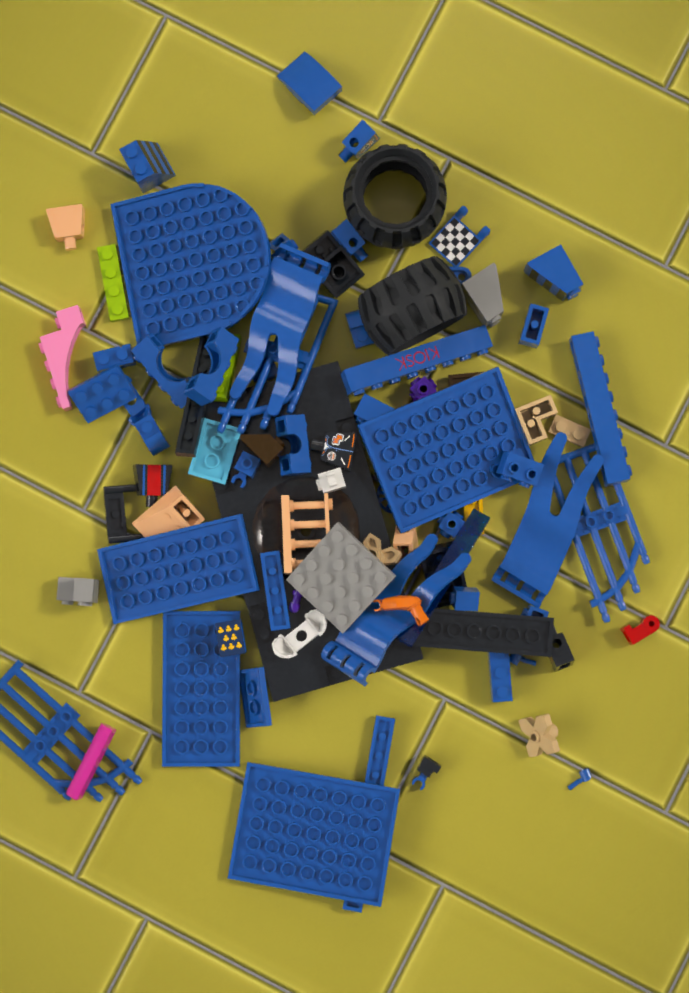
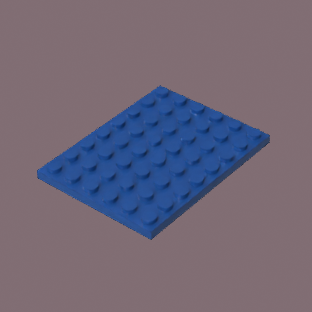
(444, 448)
(314, 834)

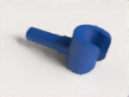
(514, 658)
(585, 776)

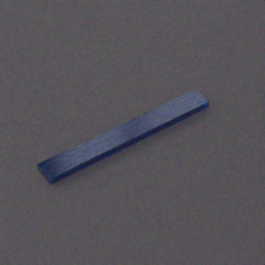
(462, 543)

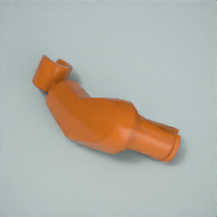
(406, 603)

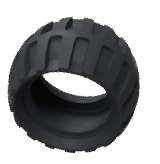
(403, 159)
(412, 305)

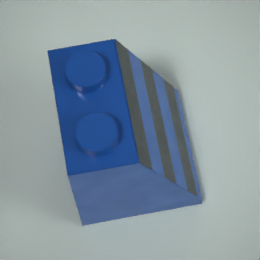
(147, 164)
(555, 273)

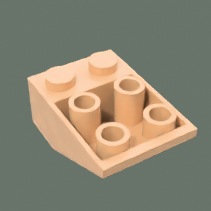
(168, 514)

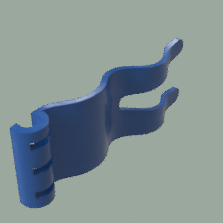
(282, 312)
(544, 537)
(375, 630)

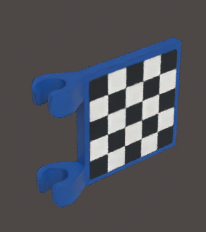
(456, 240)

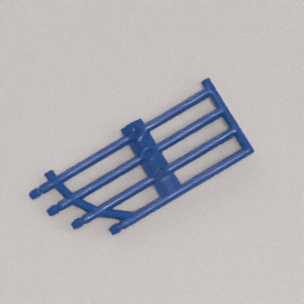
(305, 363)
(592, 522)
(51, 733)

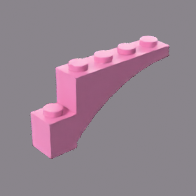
(58, 351)

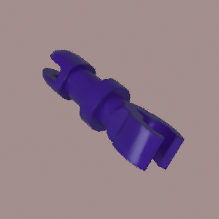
(294, 605)

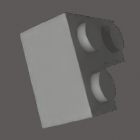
(81, 590)

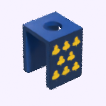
(230, 638)

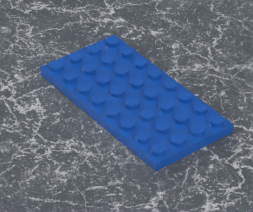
(178, 569)
(199, 692)

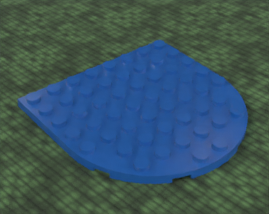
(190, 260)

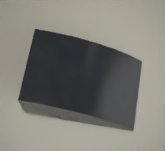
(343, 270)
(431, 563)

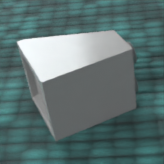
(484, 295)

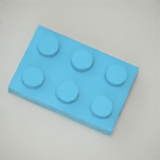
(214, 452)

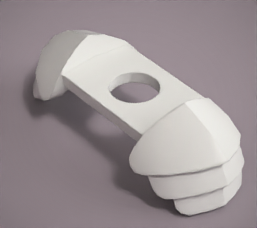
(289, 646)

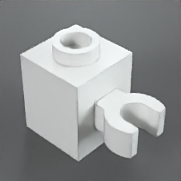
(330, 481)

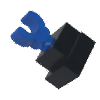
(426, 768)

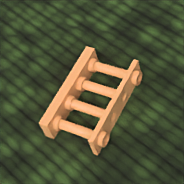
(290, 525)

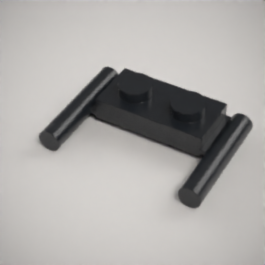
(115, 514)

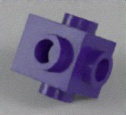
(415, 392)

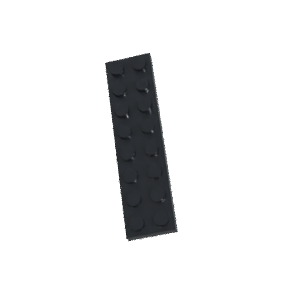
(487, 633)

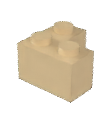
(531, 417)

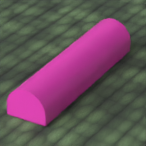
(90, 761)

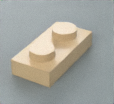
(575, 433)

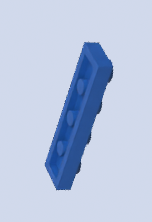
(275, 590)

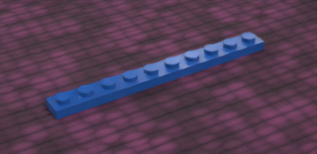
(376, 768)

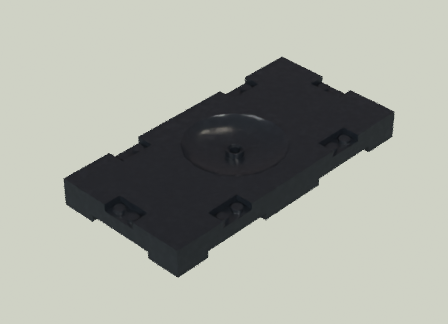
(355, 507)

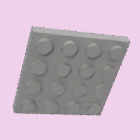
(340, 577)

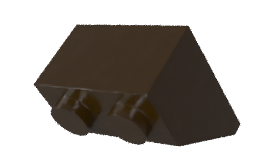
(264, 447)

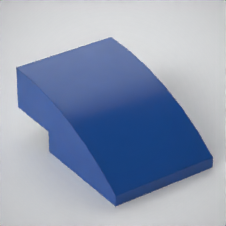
(310, 82)

